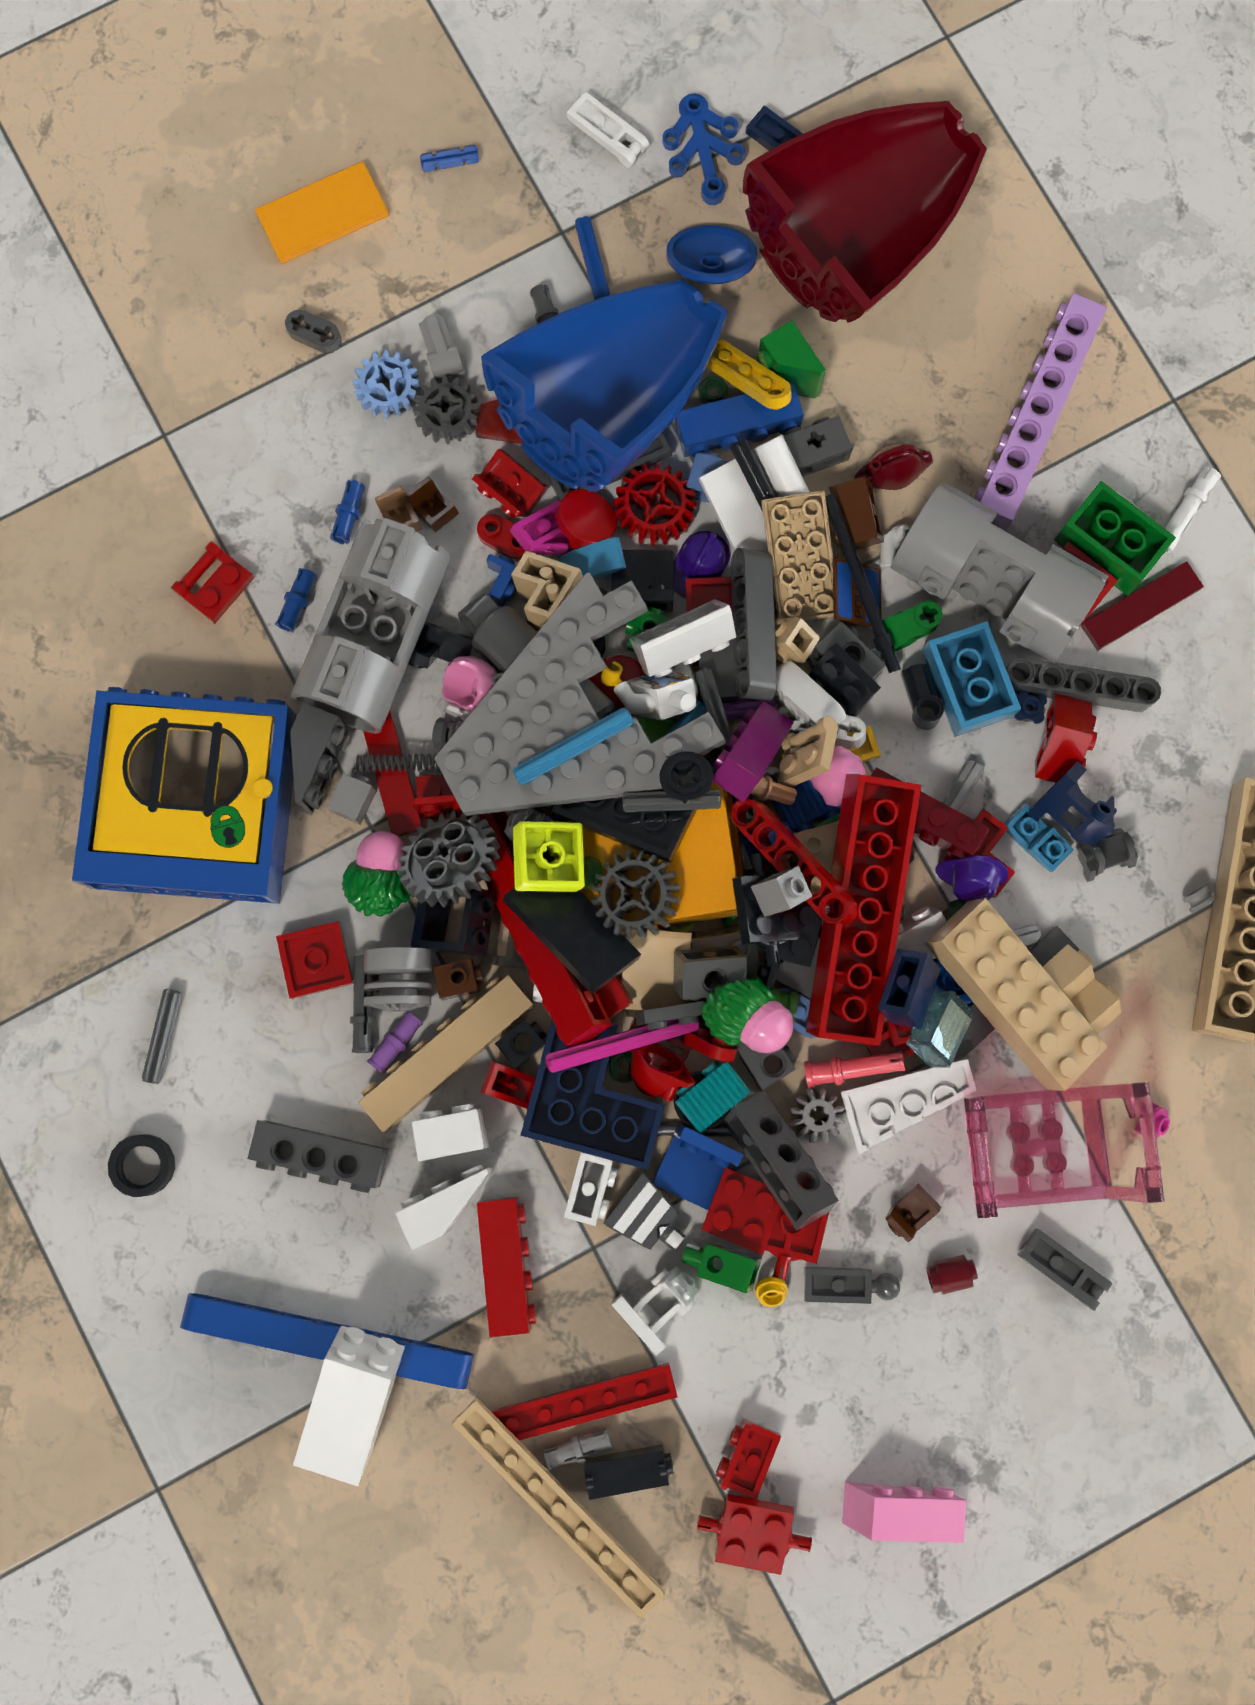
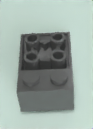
(315, 747)

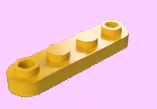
(750, 376)

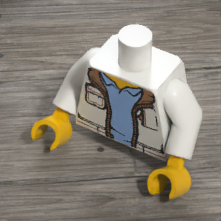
(655, 696)

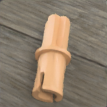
(774, 791)

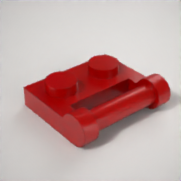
(220, 589)

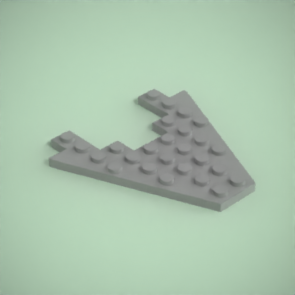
(543, 705)

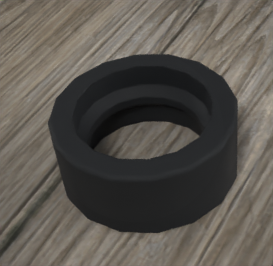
(117, 1157)

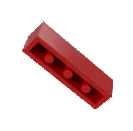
(504, 1267)

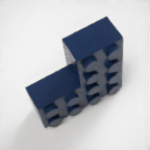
(579, 1115)

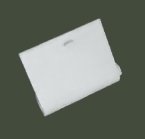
(734, 500)

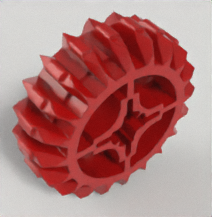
(633, 493)

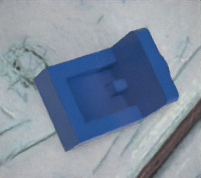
(504, 586)

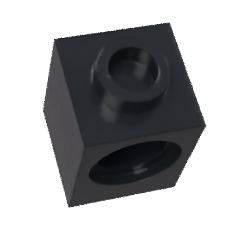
(507, 1043)

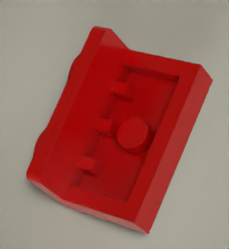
(510, 485)
(749, 1458)

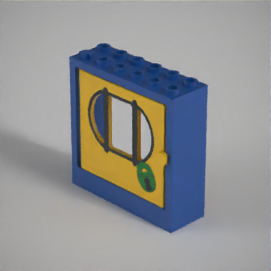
(123, 822)

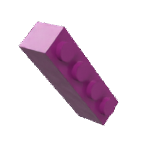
(751, 750)

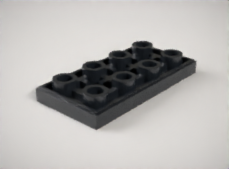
(574, 934)

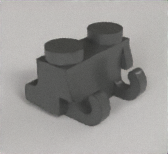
(1107, 853)

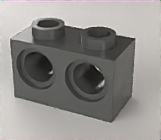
(754, 1063)

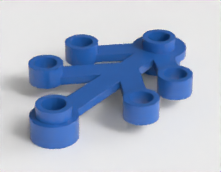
(702, 142)

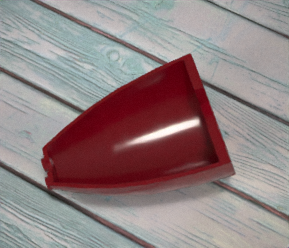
(860, 202)

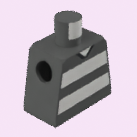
(645, 1216)

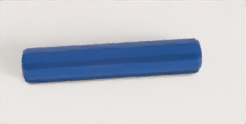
(592, 257)

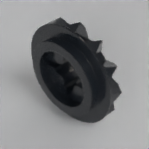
(683, 764)

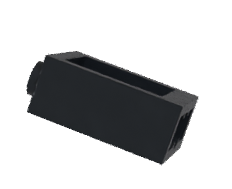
(474, 937)

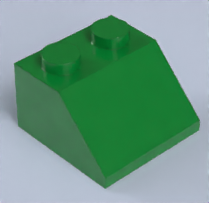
(792, 359)

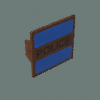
(846, 599)

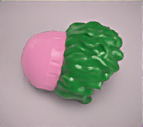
(373, 878)
(748, 1016)

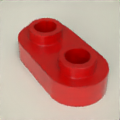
(501, 539)
(709, 1045)

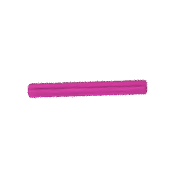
(615, 1045)

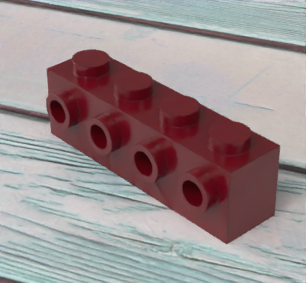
(945, 826)

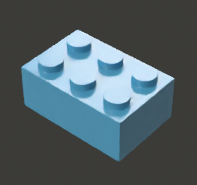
(971, 679)

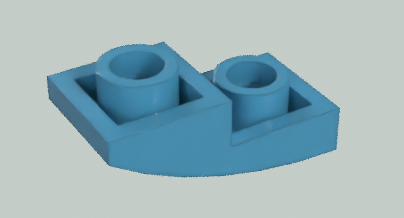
(597, 558)
(1038, 839)

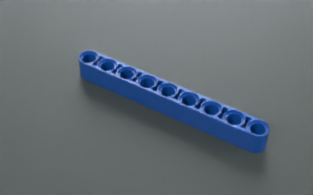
(314, 1338)

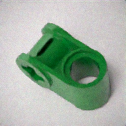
(908, 627)

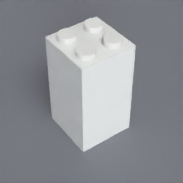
(348, 1405)

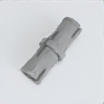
(578, 1449)

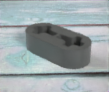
(315, 325)

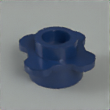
(1036, 714)

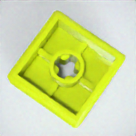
(563, 842)

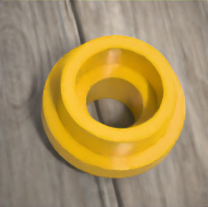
(771, 1291)

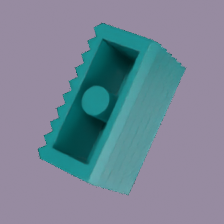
(712, 1095)

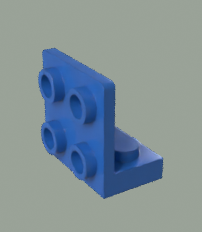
(694, 1166)

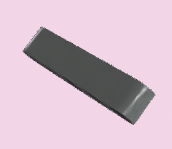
(753, 624)
(1095, 683)

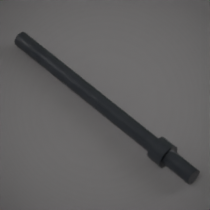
(883, 640)

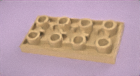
(800, 555)

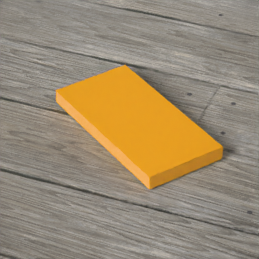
(321, 212)

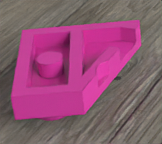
(541, 533)

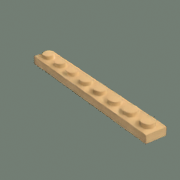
(558, 1508)

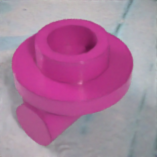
(1161, 1121)

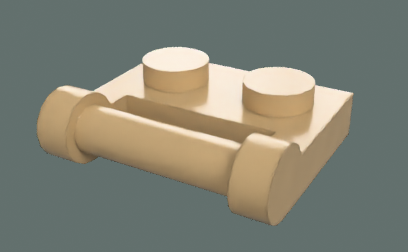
(812, 760)

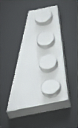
(894, 1103)

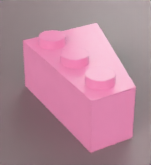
(904, 1513)

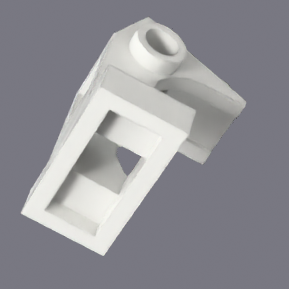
(645, 1319)

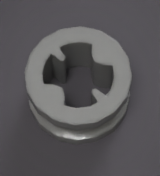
(1199, 898)

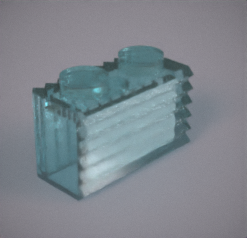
(941, 1030)

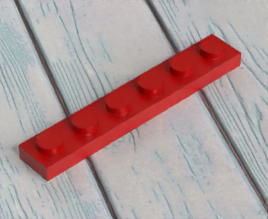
(588, 1402)

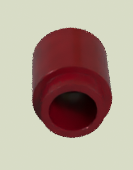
(951, 1274)

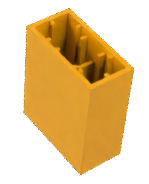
(703, 866)

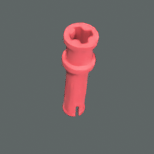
(838, 1070)

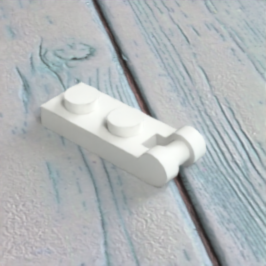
(607, 129)

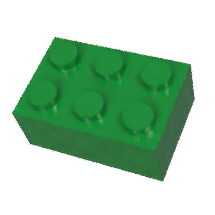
(1116, 537)

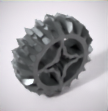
(625, 904)

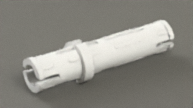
(1194, 499)

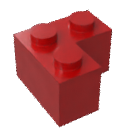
(1066, 738)

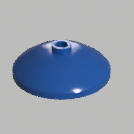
(711, 254)

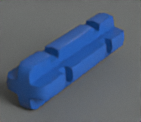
(449, 158)

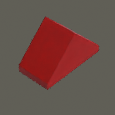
(508, 1085)

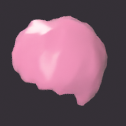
(467, 681)
(832, 783)

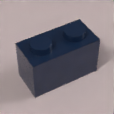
(909, 988)

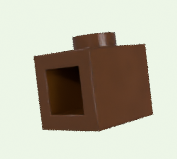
(458, 979)

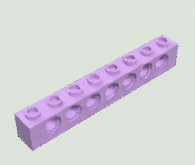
(1083, 317)

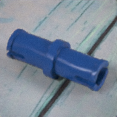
(347, 512)
(296, 600)

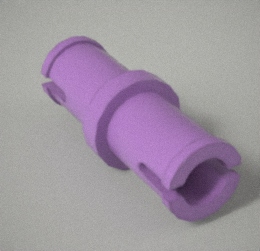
(395, 1042)

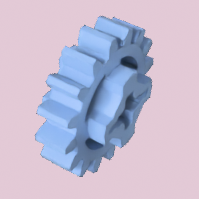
(373, 390)

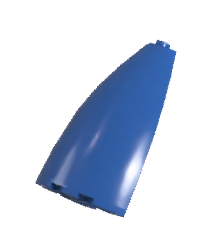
(603, 378)

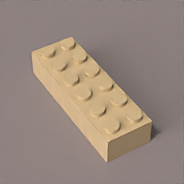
(1016, 995)

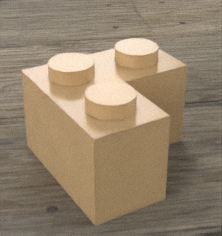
(544, 585)

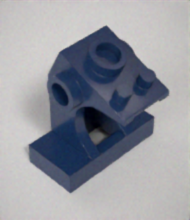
(1066, 793)

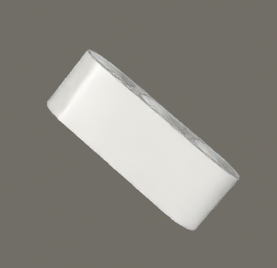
(805, 697)

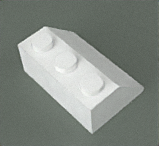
(684, 638)

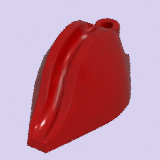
(659, 1071)

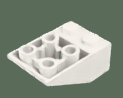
(434, 1216)

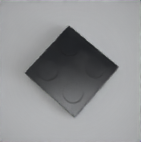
(844, 680)

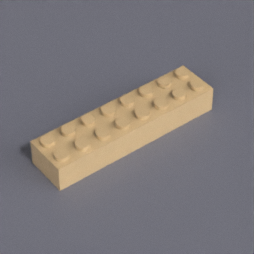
(1228, 971)

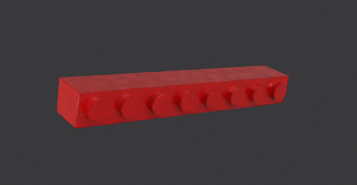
(571, 1006)

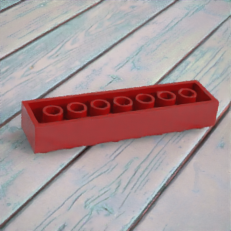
(873, 868)

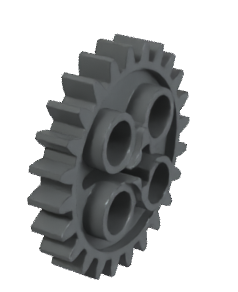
(449, 858)

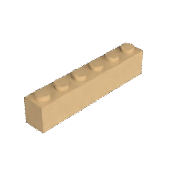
(445, 1054)

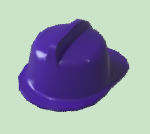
(701, 556)
(973, 876)

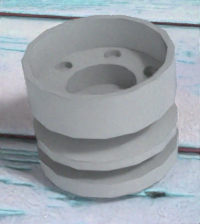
(397, 978)

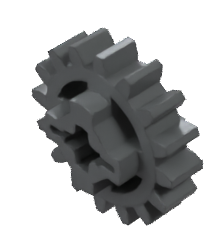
(433, 406)

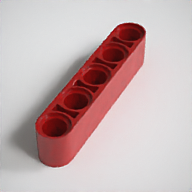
(779, 855)

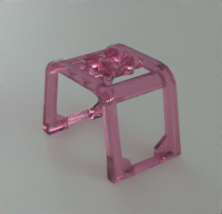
(1138, 1103)

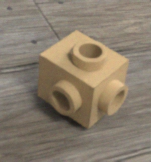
(794, 639)

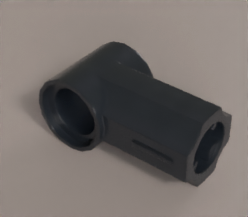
(922, 694)

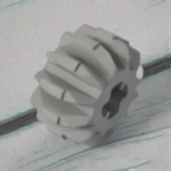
(808, 1122)

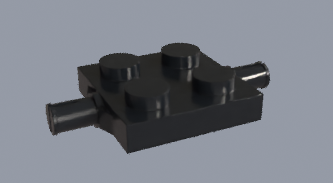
(756, 928)

